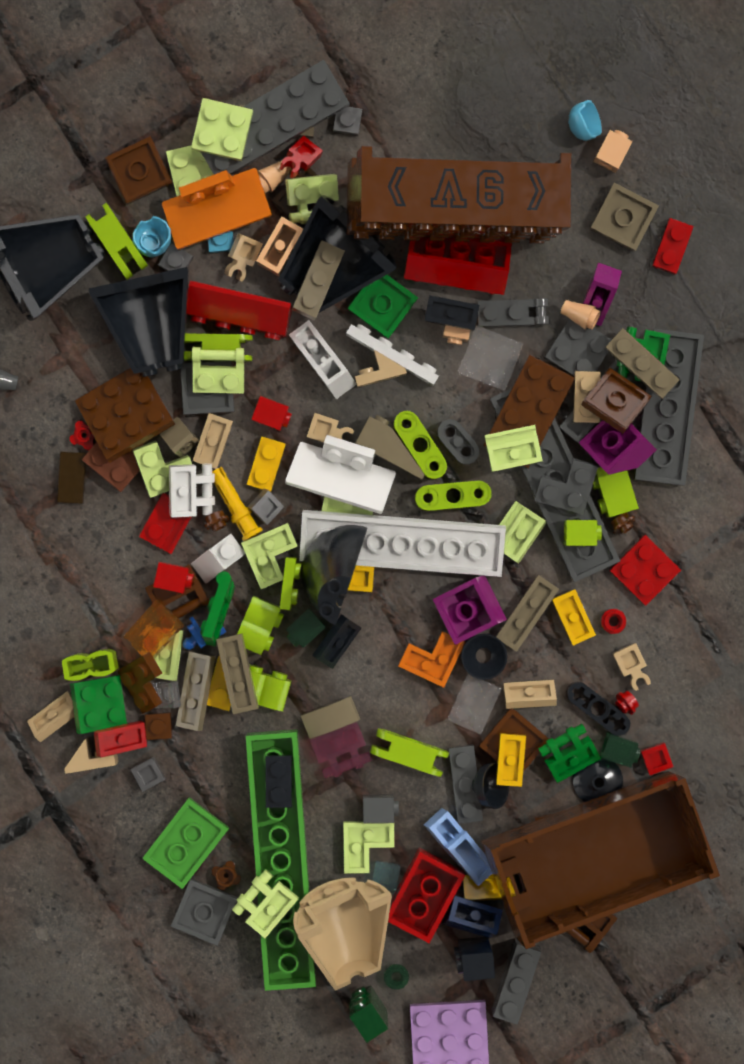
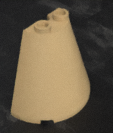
(344, 928)

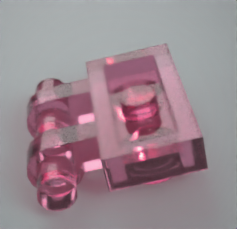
(338, 743)

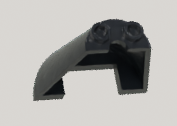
(45, 260)
(360, 264)
(147, 318)
(330, 567)

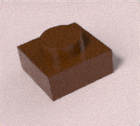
(158, 726)

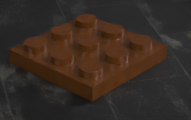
(124, 413)

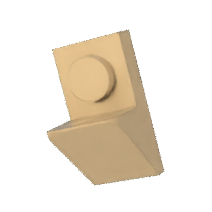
(387, 370)
(84, 760)

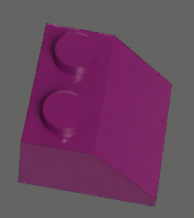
(615, 450)
(469, 609)

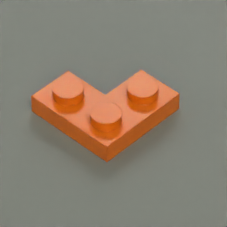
(435, 665)

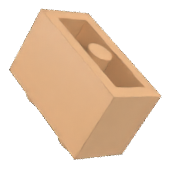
(279, 246)

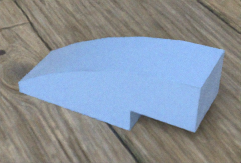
(459, 845)

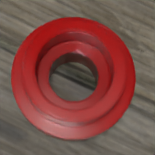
(619, 626)
(626, 702)

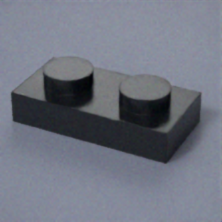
(451, 313)
(336, 641)
(278, 781)

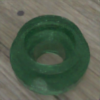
(396, 984)

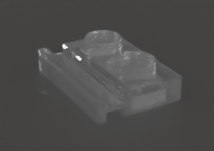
(474, 704)

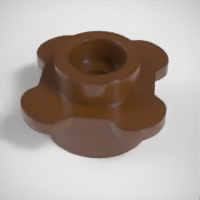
(216, 521)
(622, 523)
(219, 872)

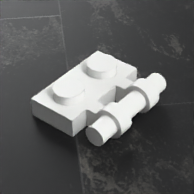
(183, 490)

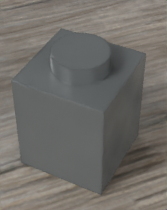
(379, 808)

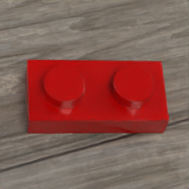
(672, 246)
(120, 739)

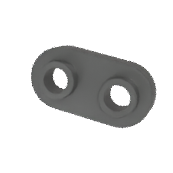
(458, 441)

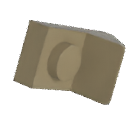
(179, 438)

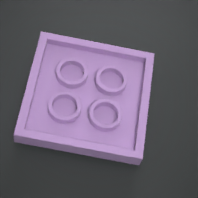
(449, 1032)

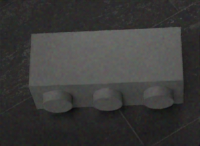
(515, 982)

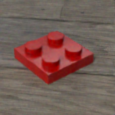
(645, 570)

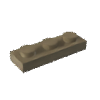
(317, 280)
(642, 363)
(527, 613)
(237, 673)
(195, 691)

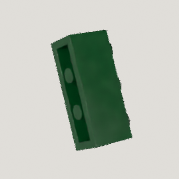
(368, 1013)

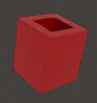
(271, 414)
(173, 577)

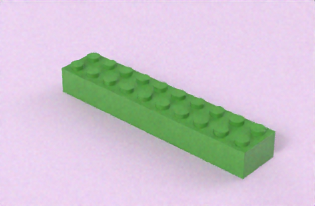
(283, 852)

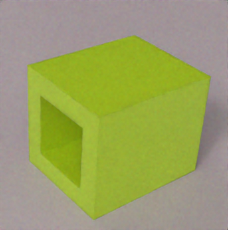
(581, 532)

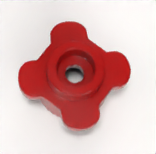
(77, 438)

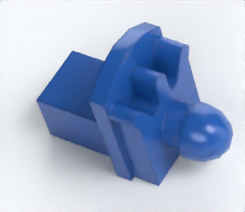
(196, 637)

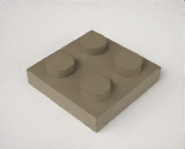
(624, 217)

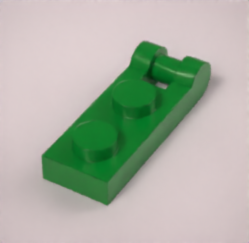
(218, 609)

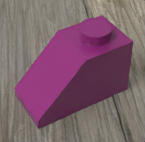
(602, 289)

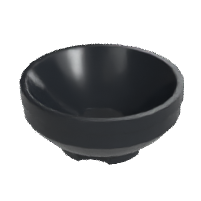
(489, 669)
(485, 787)

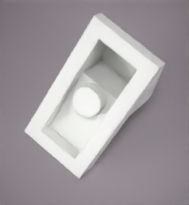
(218, 558)

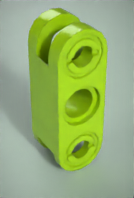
(116, 241)
(217, 342)
(416, 431)
(466, 492)
(409, 752)

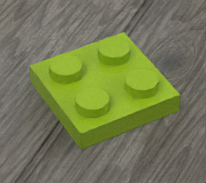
(289, 594)

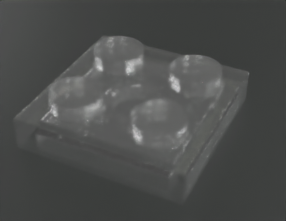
(490, 358)

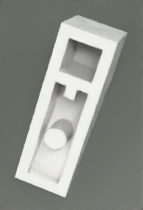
(322, 359)

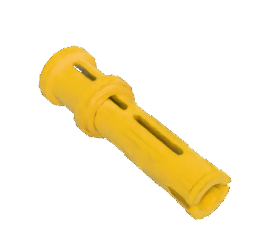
(240, 514)

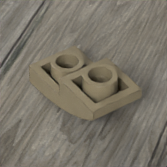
(330, 717)

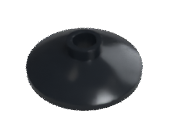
(584, 780)

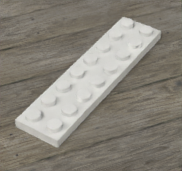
(415, 542)

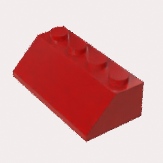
(460, 264)
(239, 310)

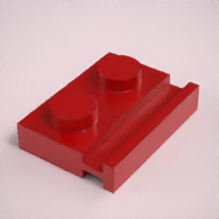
(162, 528)

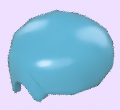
(585, 121)
(152, 237)

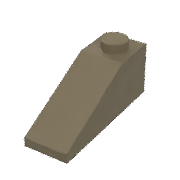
(387, 445)

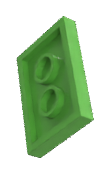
(185, 843)

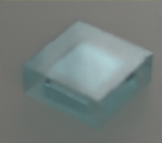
(386, 874)

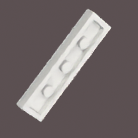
(383, 346)

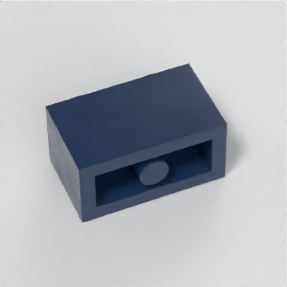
(473, 917)

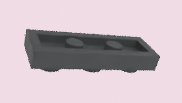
(463, 773)

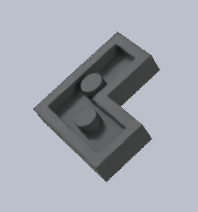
(570, 494)

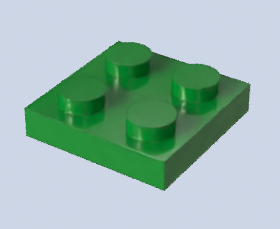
(383, 305)
(98, 704)

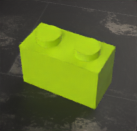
(615, 493)

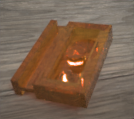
(154, 629)

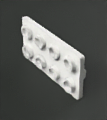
(341, 473)

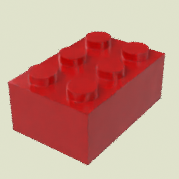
(424, 895)

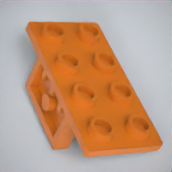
(215, 207)

